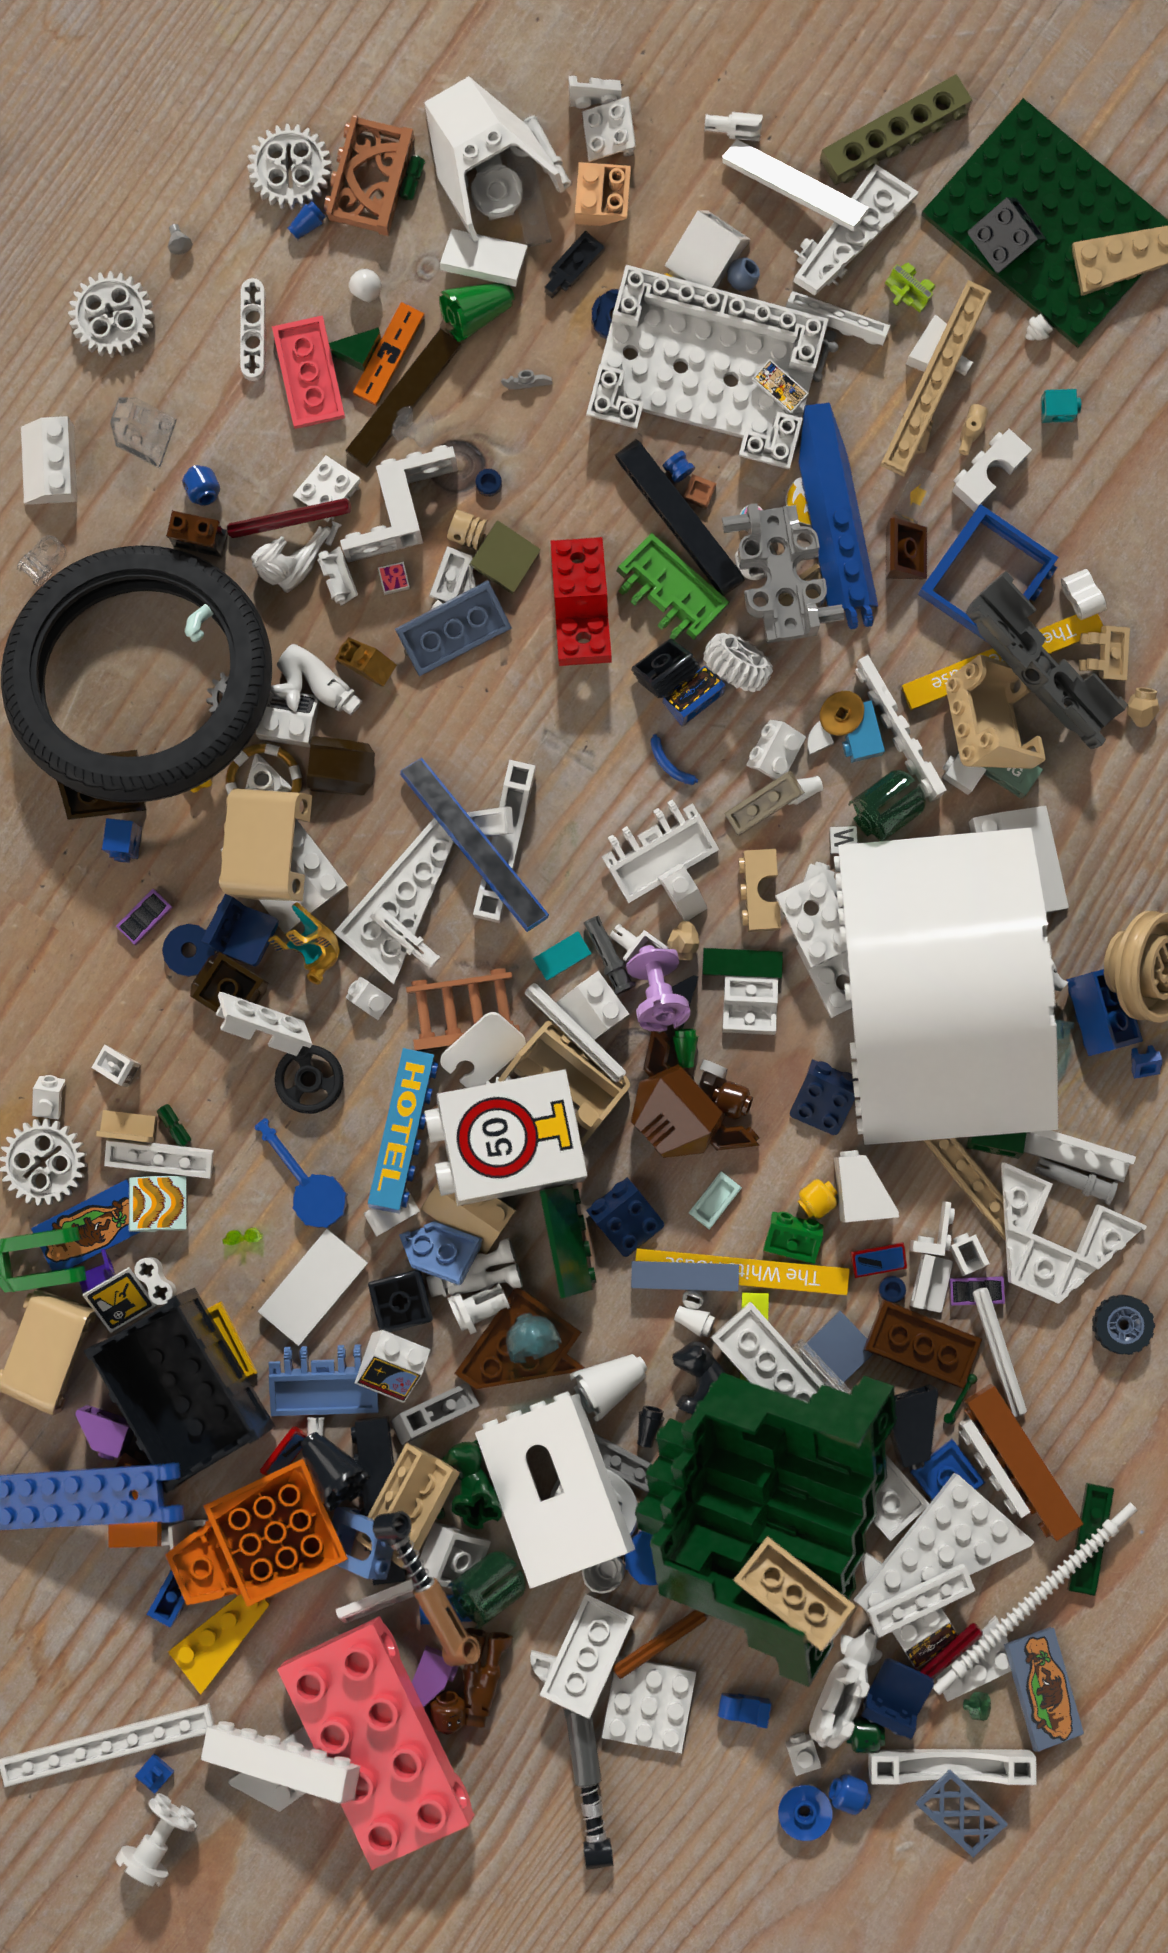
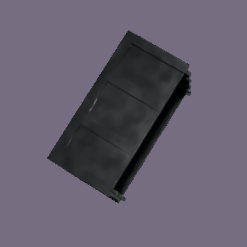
(180, 1387)

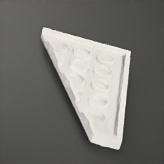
(950, 1532)

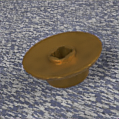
(835, 707)

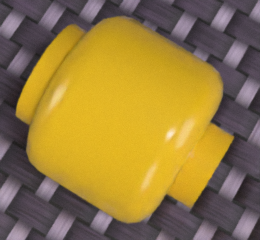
(817, 1198)

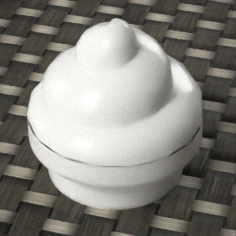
(1038, 328)

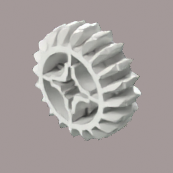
(738, 662)

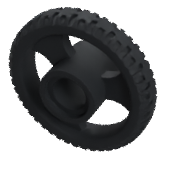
(292, 1096)

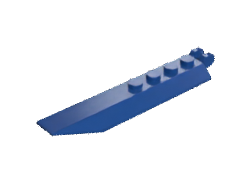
(835, 515)

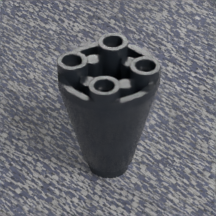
(332, 1471)

